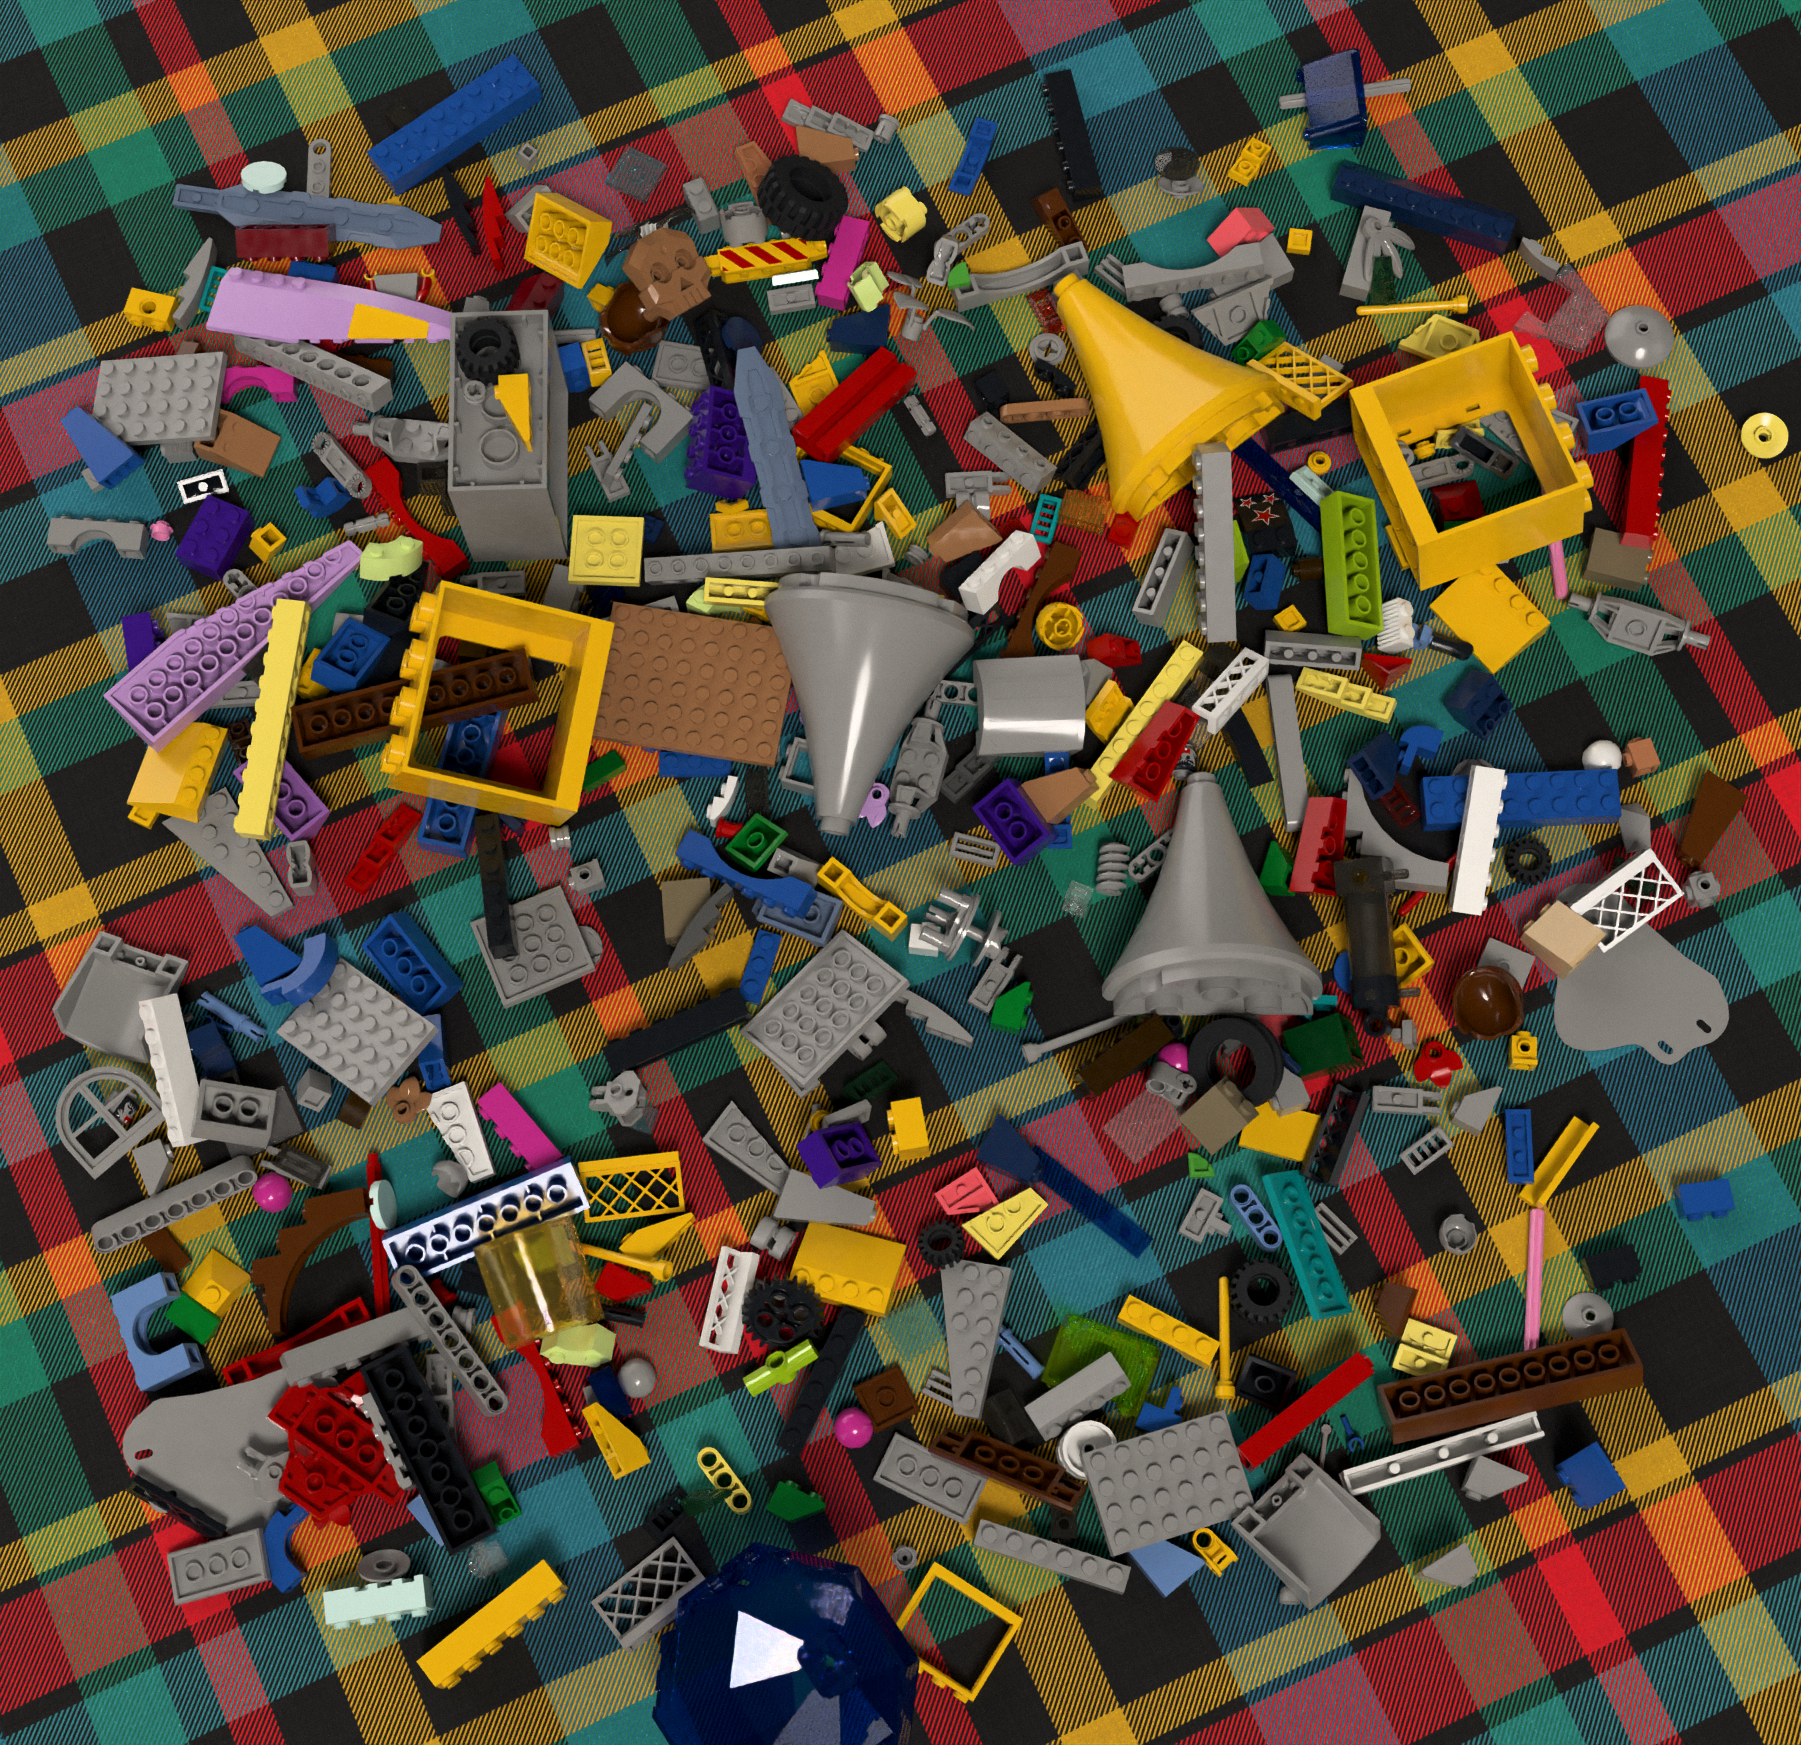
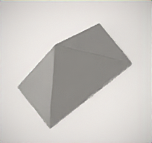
(1634, 827)

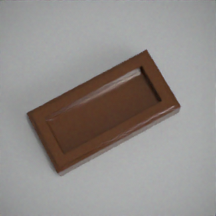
(166, 1251)

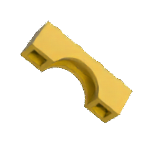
(875, 911)
(1168, 1330)

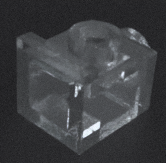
(1077, 899)

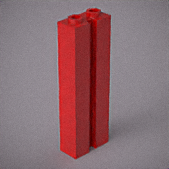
(854, 406)
(1305, 1411)

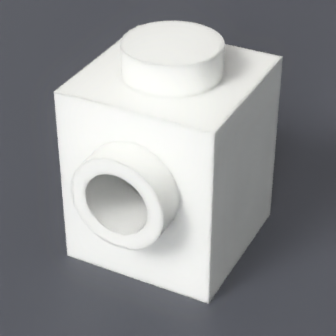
(921, 947)

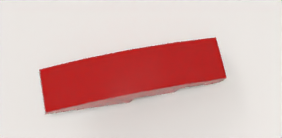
(493, 219)
(383, 849)

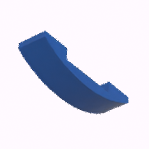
(974, 157)
(1053, 764)

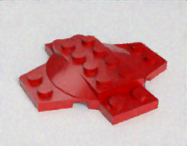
(331, 1448)

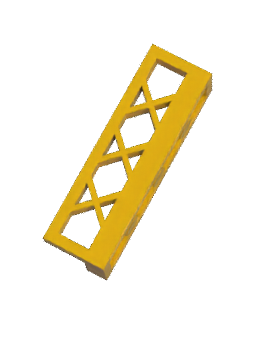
(1557, 1162)

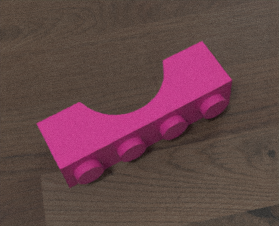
(278, 383)

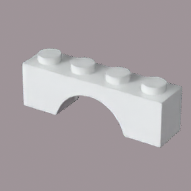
(982, 587)

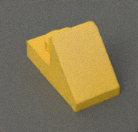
(894, 513)

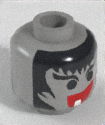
(1186, 764)
(125, 1108)

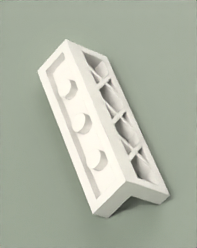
(1237, 695)
(739, 1280)

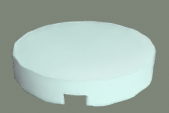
(264, 176)
(385, 1206)

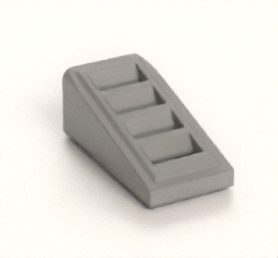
(1440, 1151)

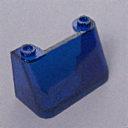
(1334, 101)

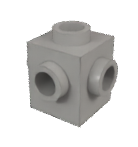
(1701, 896)

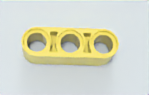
(721, 1468)

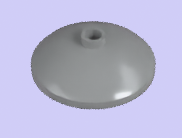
(1634, 347)

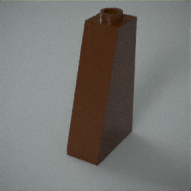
(1710, 815)

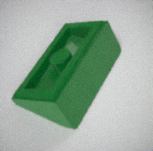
(602, 771)
(193, 1318)

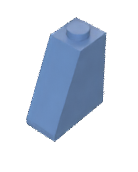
(1165, 1565)

